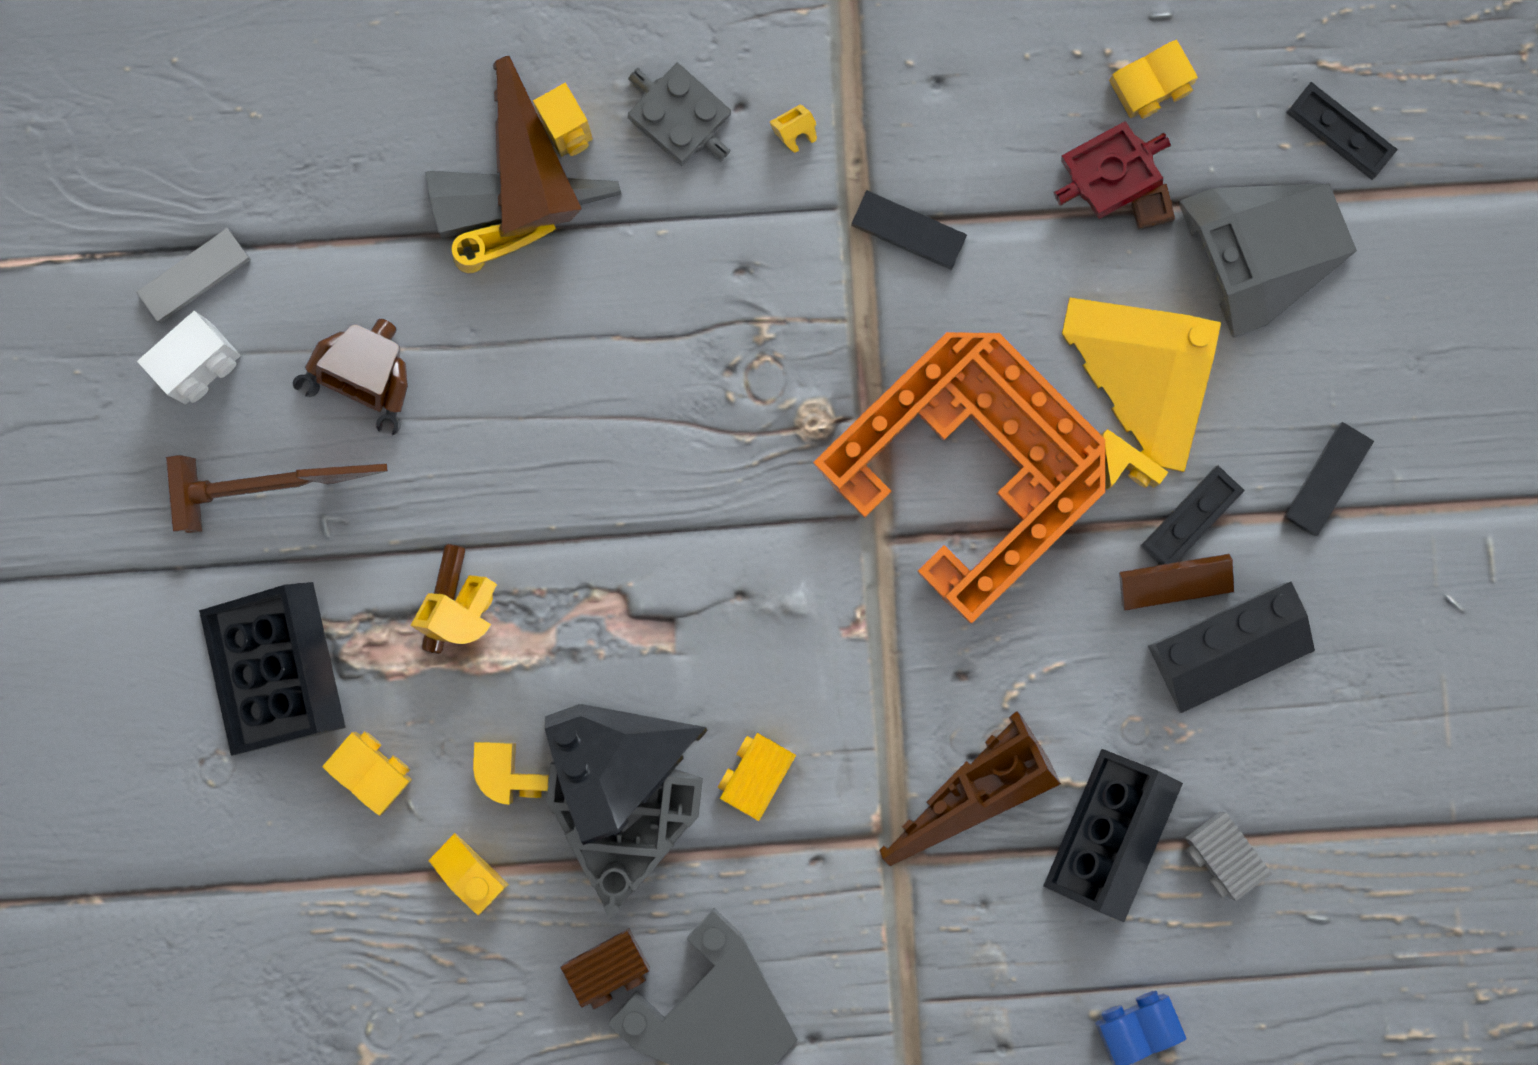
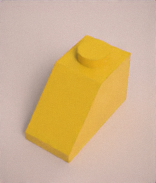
(467, 874)

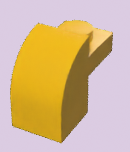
(458, 619)
(497, 777)

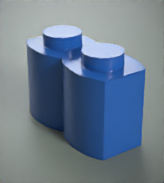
(1141, 1029)

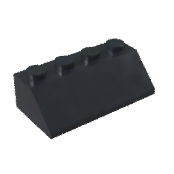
(1234, 646)
(1113, 834)

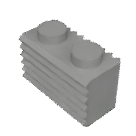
(1227, 857)

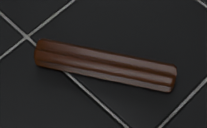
(447, 585)

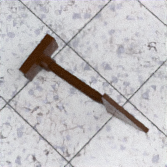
(189, 493)

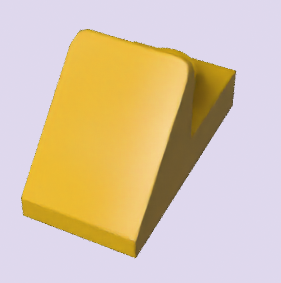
(1121, 456)

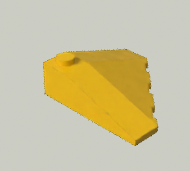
(1151, 369)

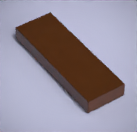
(1176, 582)

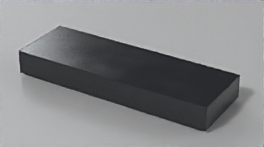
(1341, 131)
(908, 229)
(1328, 479)
(1192, 517)

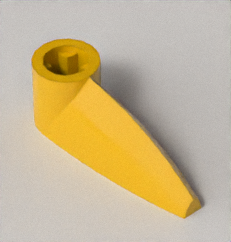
(491, 245)

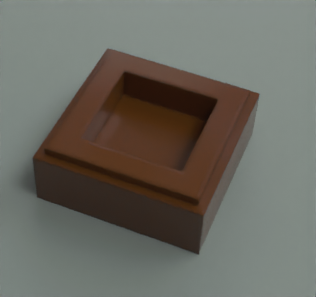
(1153, 208)

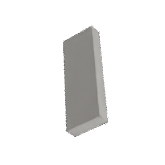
(193, 275)

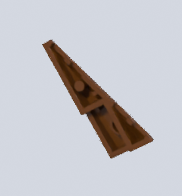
(531, 175)
(1000, 778)

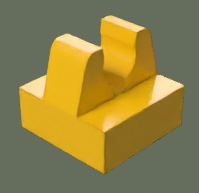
(792, 124)

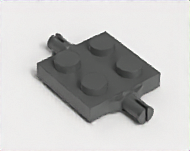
(679, 114)

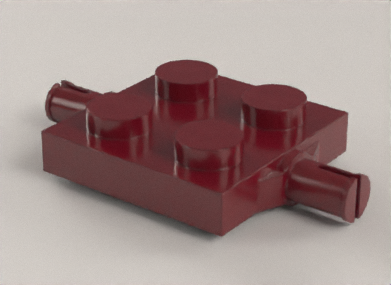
(1112, 169)

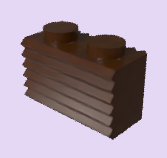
(606, 969)

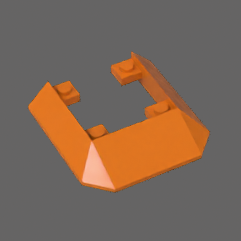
(1022, 414)

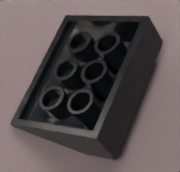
(272, 668)

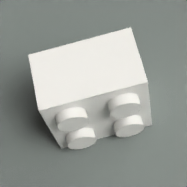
(190, 359)

